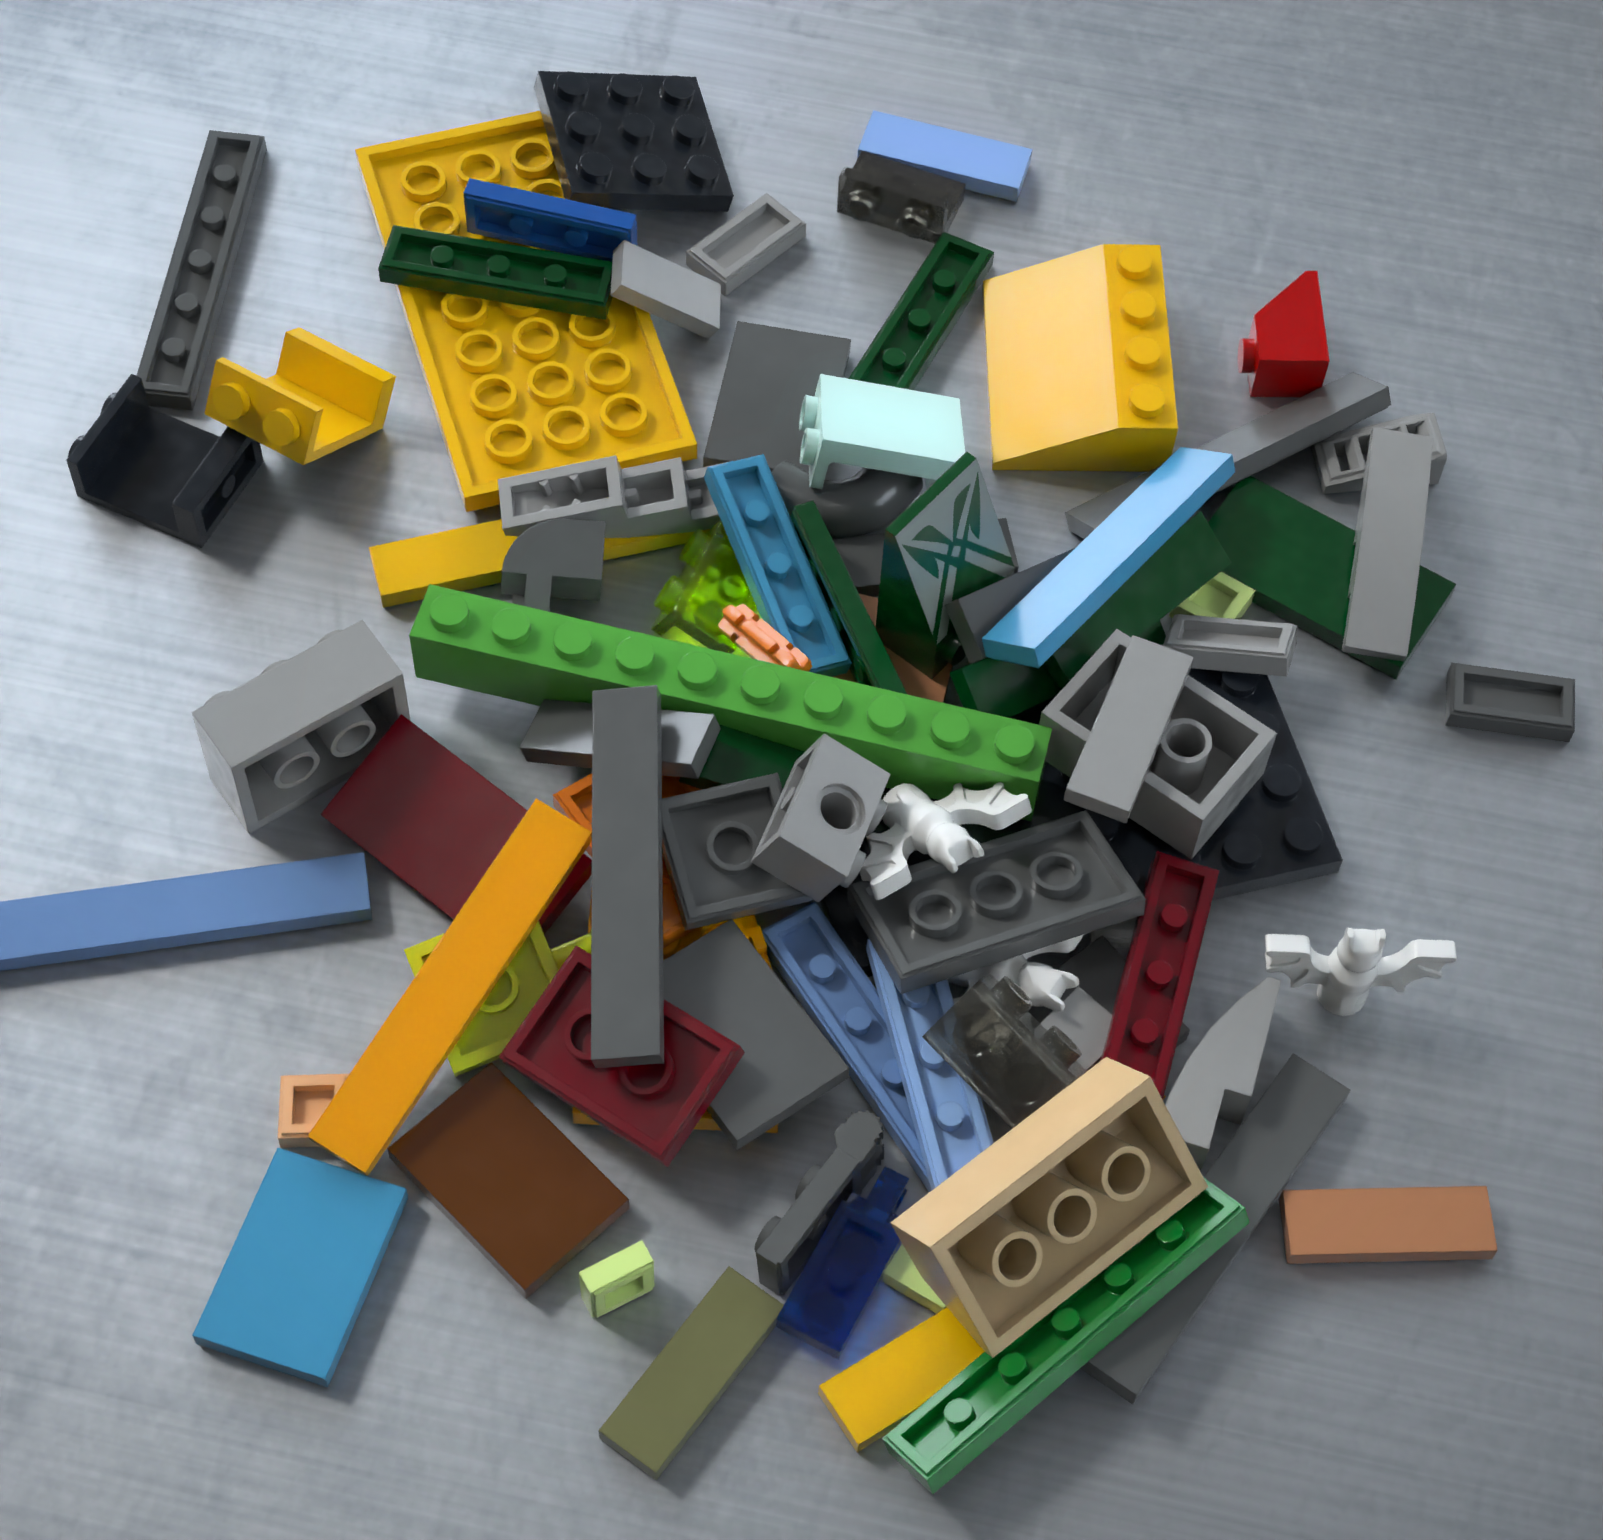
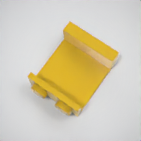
(311, 403)

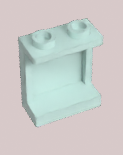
(879, 429)

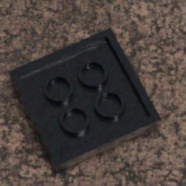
(633, 141)

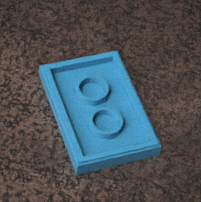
(301, 1267)

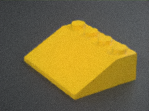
(1081, 363)

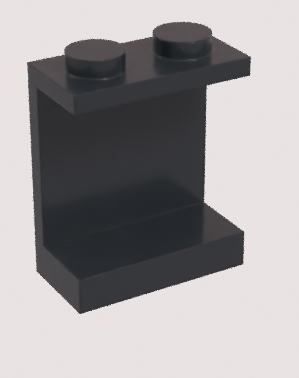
(161, 466)

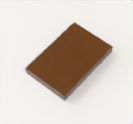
(508, 1179)

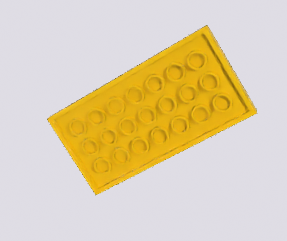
(507, 379)

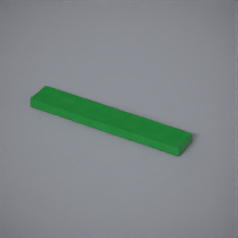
(1001, 1390)

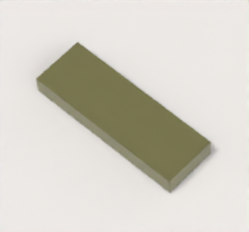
(691, 1373)

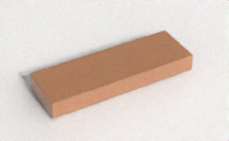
(1387, 1224)

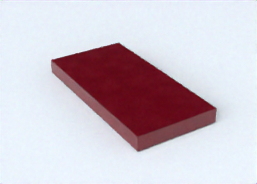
(433, 819)

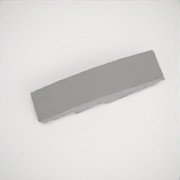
(631, 500)
(1388, 544)

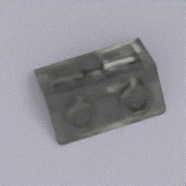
(899, 197)
(1005, 1049)

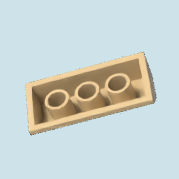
(1051, 1204)

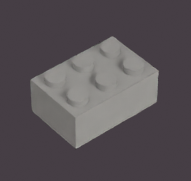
(300, 724)
(1202, 762)

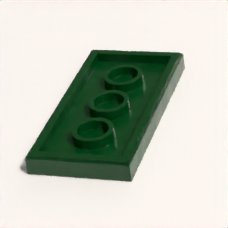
(1304, 566)

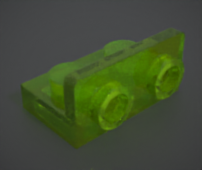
(703, 590)

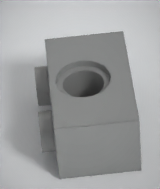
(798, 841)

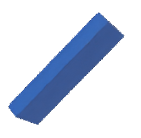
(546, 221)

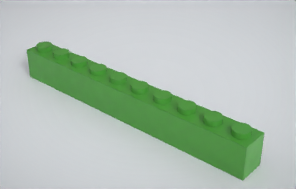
(558, 657)

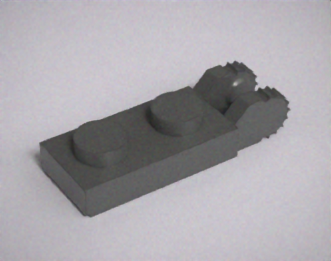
(789, 1241)

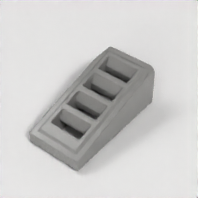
(1356, 442)

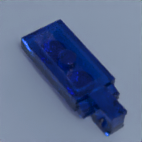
(845, 1267)

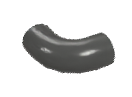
(853, 504)

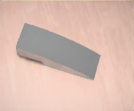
(1223, 1069)

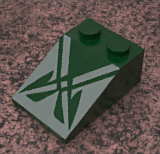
(934, 555)

